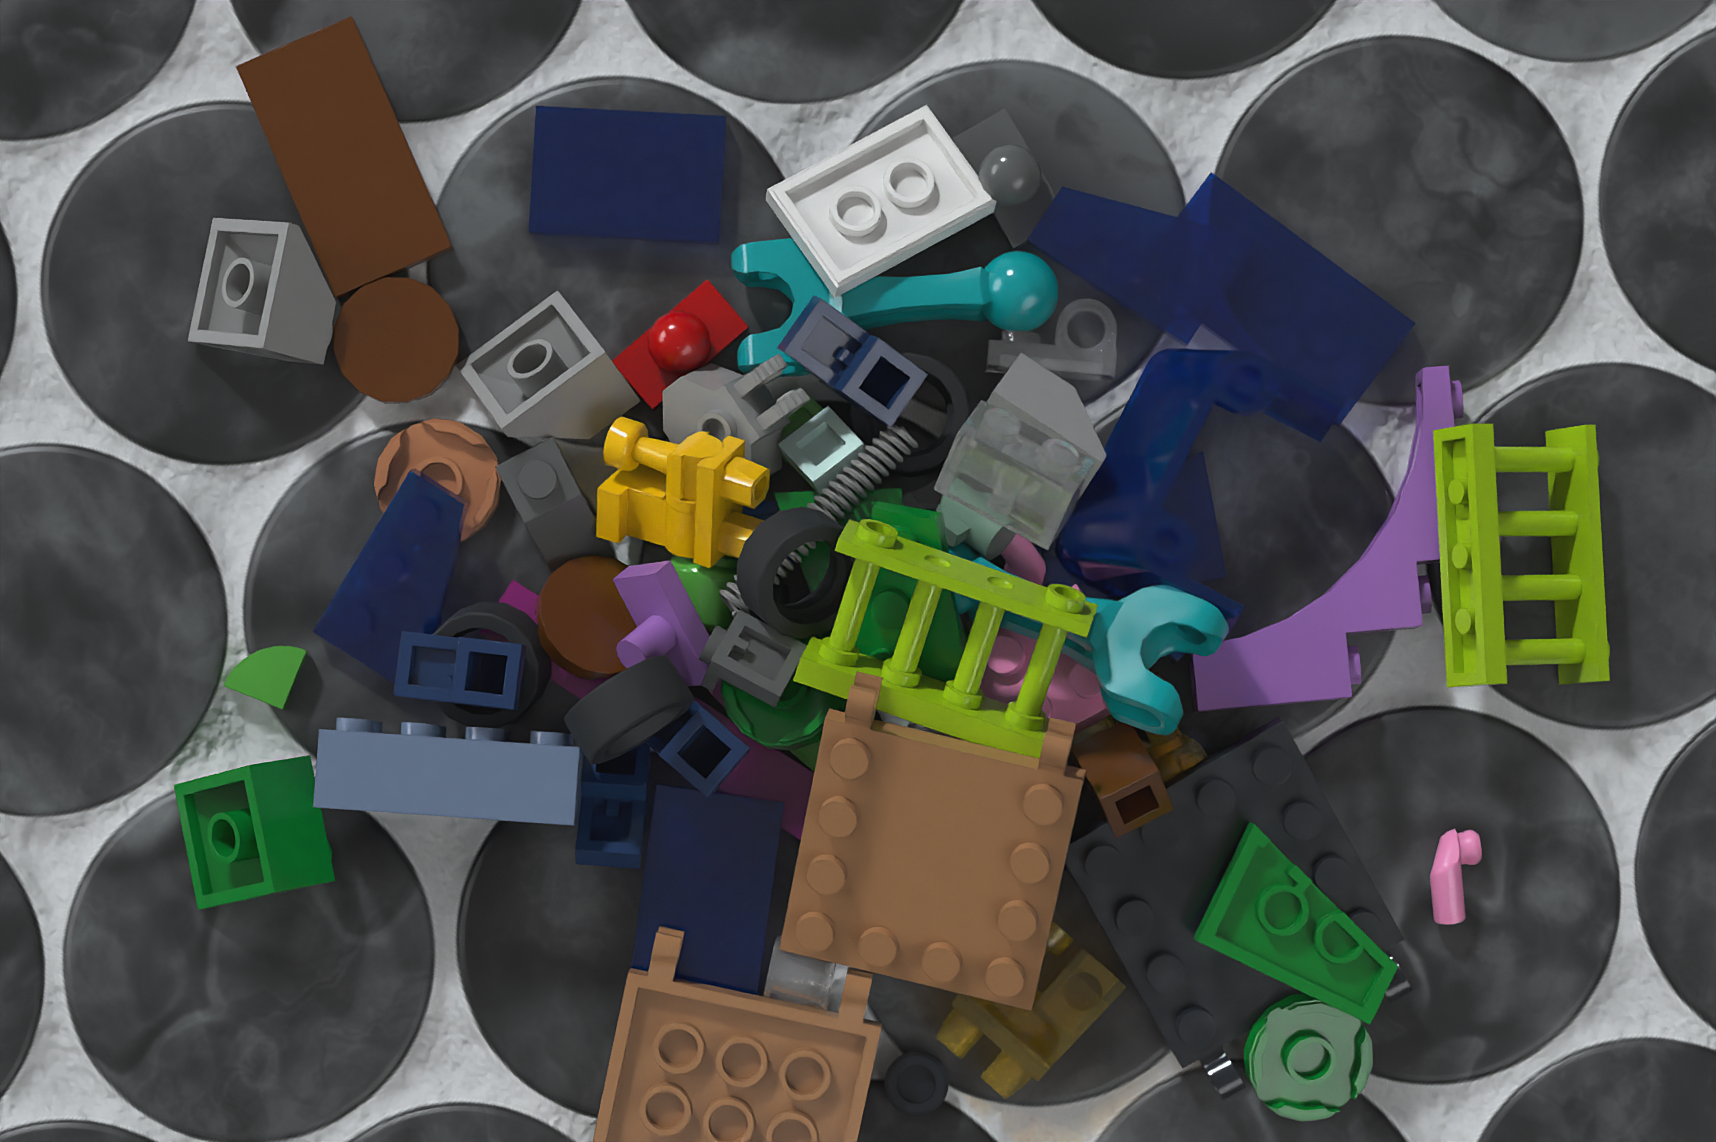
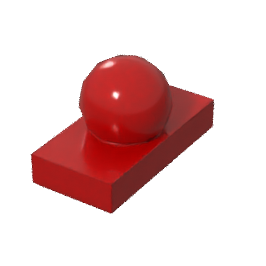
(680, 343)

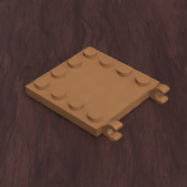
(932, 854)
(733, 1063)

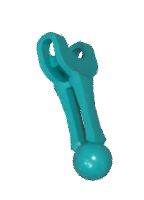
(1011, 292)
(1126, 642)

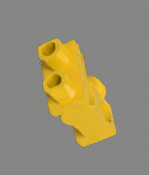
(679, 493)

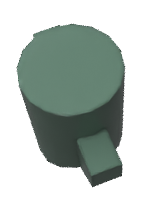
(973, 529)

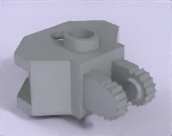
(735, 406)

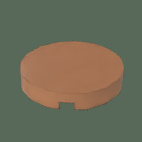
(451, 457)

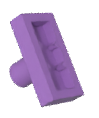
(663, 619)

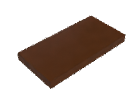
(344, 157)

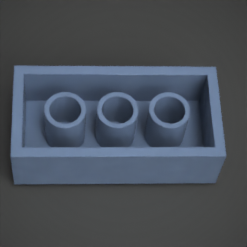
(449, 776)

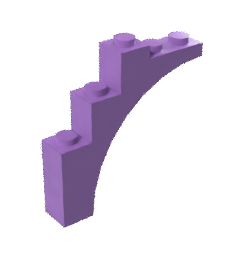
(1308, 652)

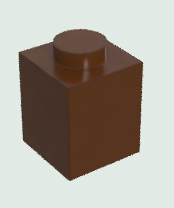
(1122, 778)

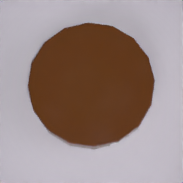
(396, 340)
(584, 617)

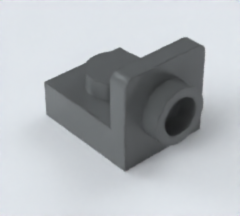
(751, 658)

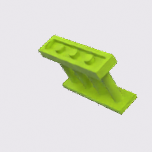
(1472, 562)
(958, 704)

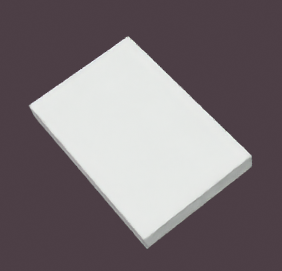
(880, 201)

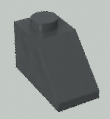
(552, 505)

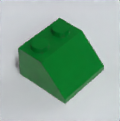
(254, 832)

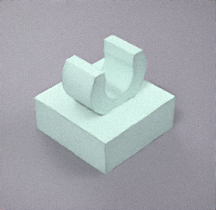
(822, 449)

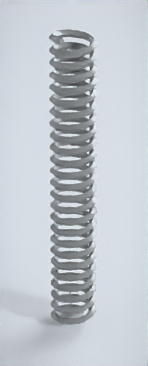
(836, 487)

